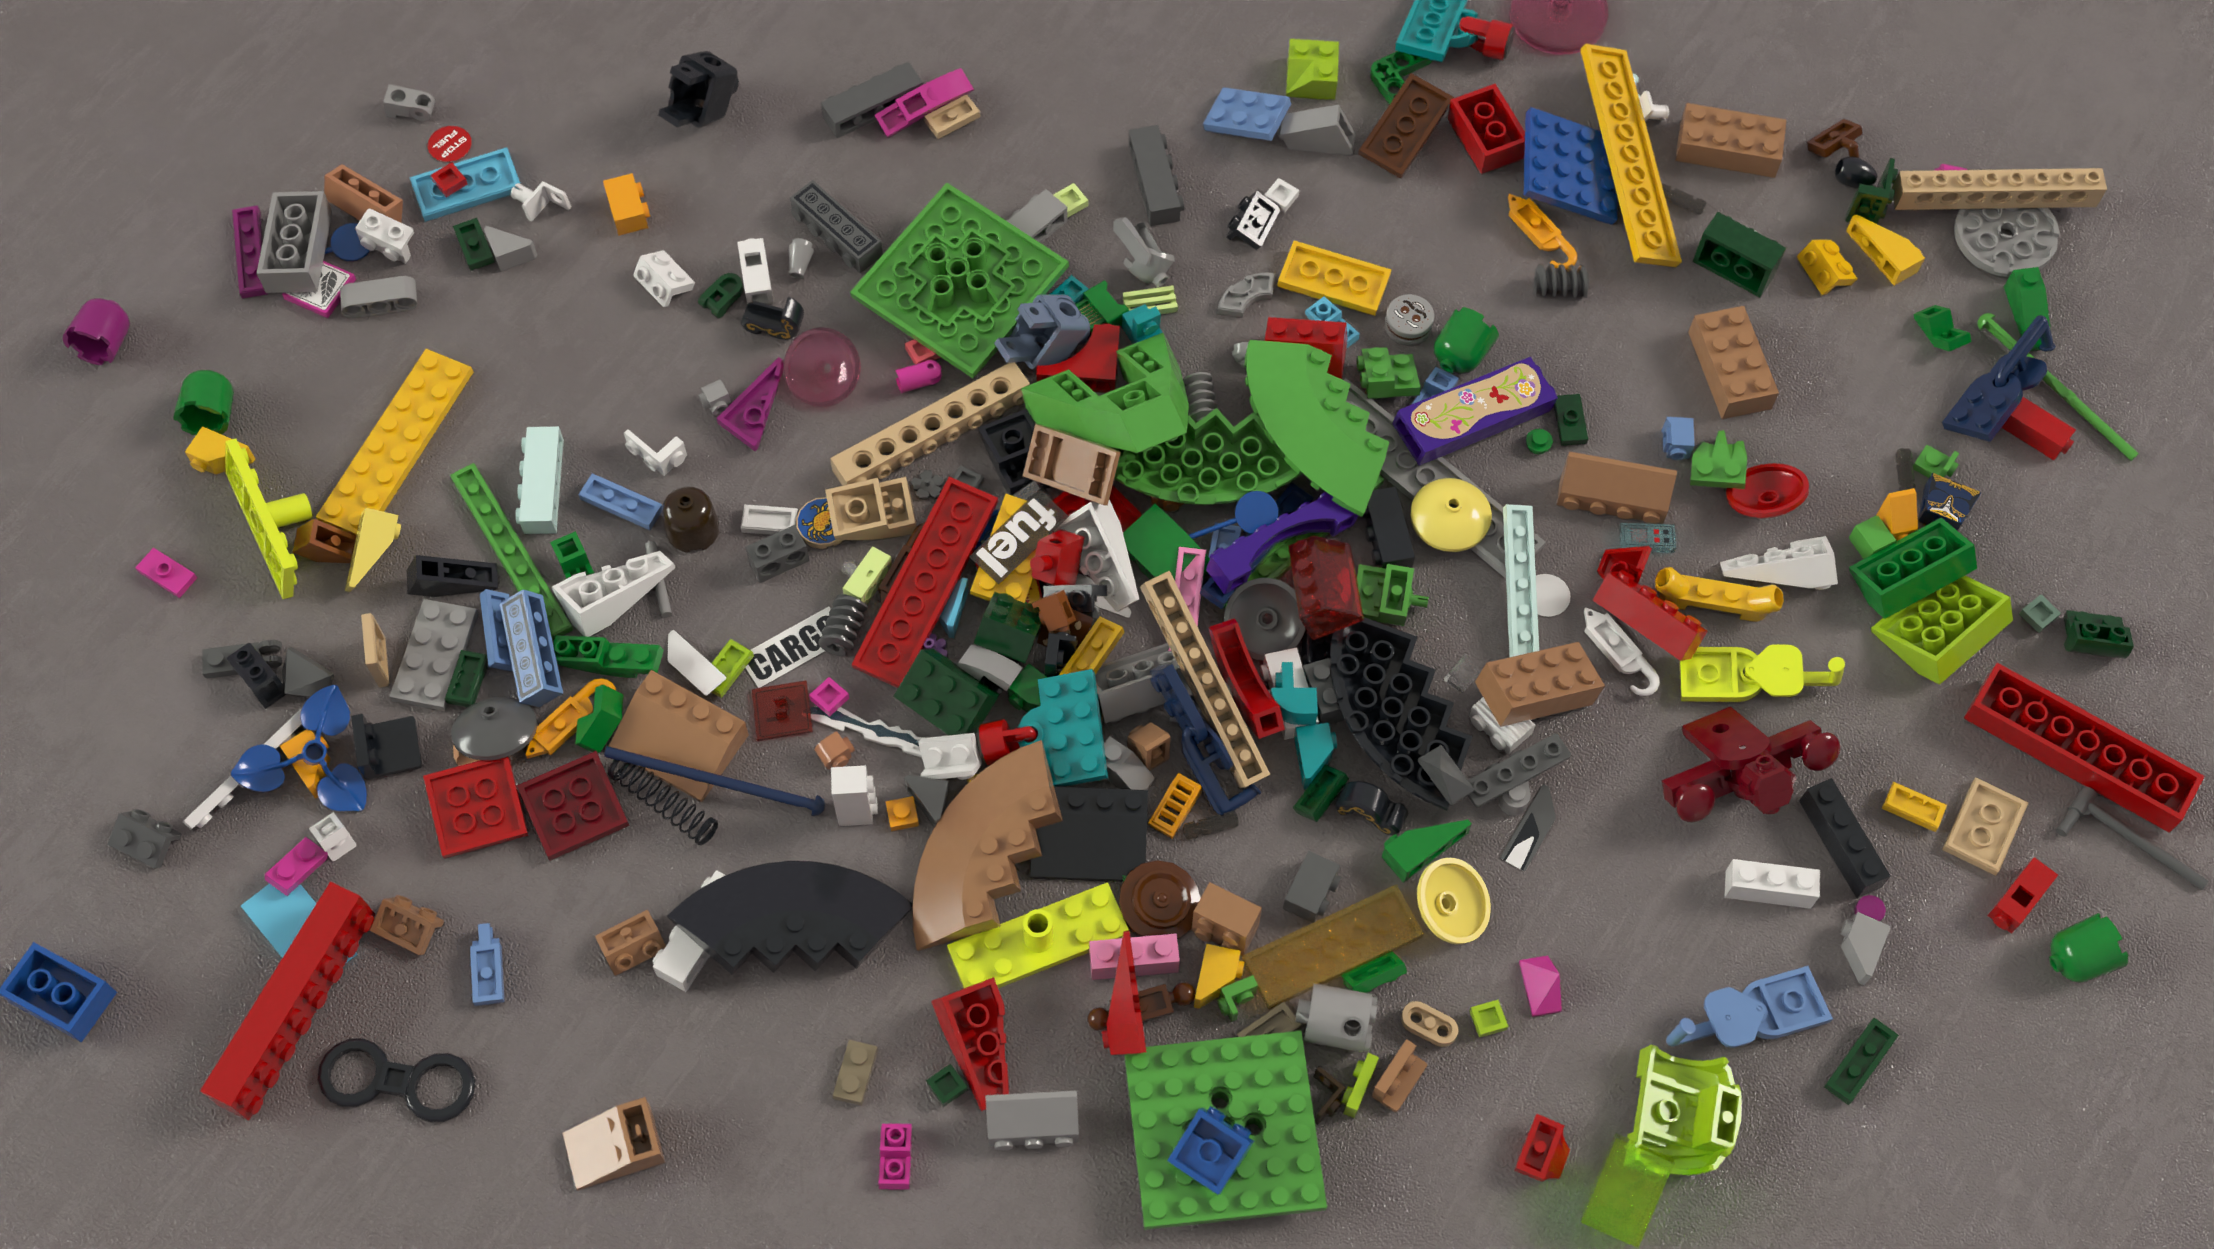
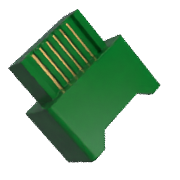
(1101, 307)

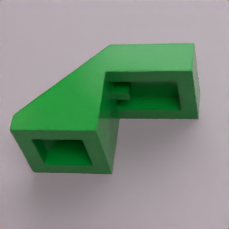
(1939, 328)
(571, 555)
(596, 728)

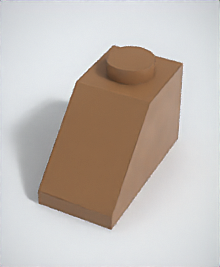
(1149, 744)

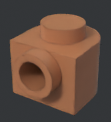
(834, 750)

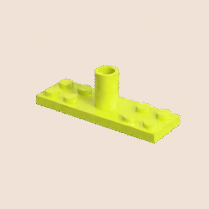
(266, 517)
(1039, 938)

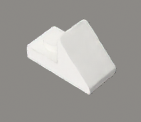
(333, 836)

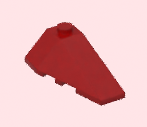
(1124, 1019)
(976, 1036)

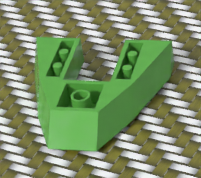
(1128, 418)

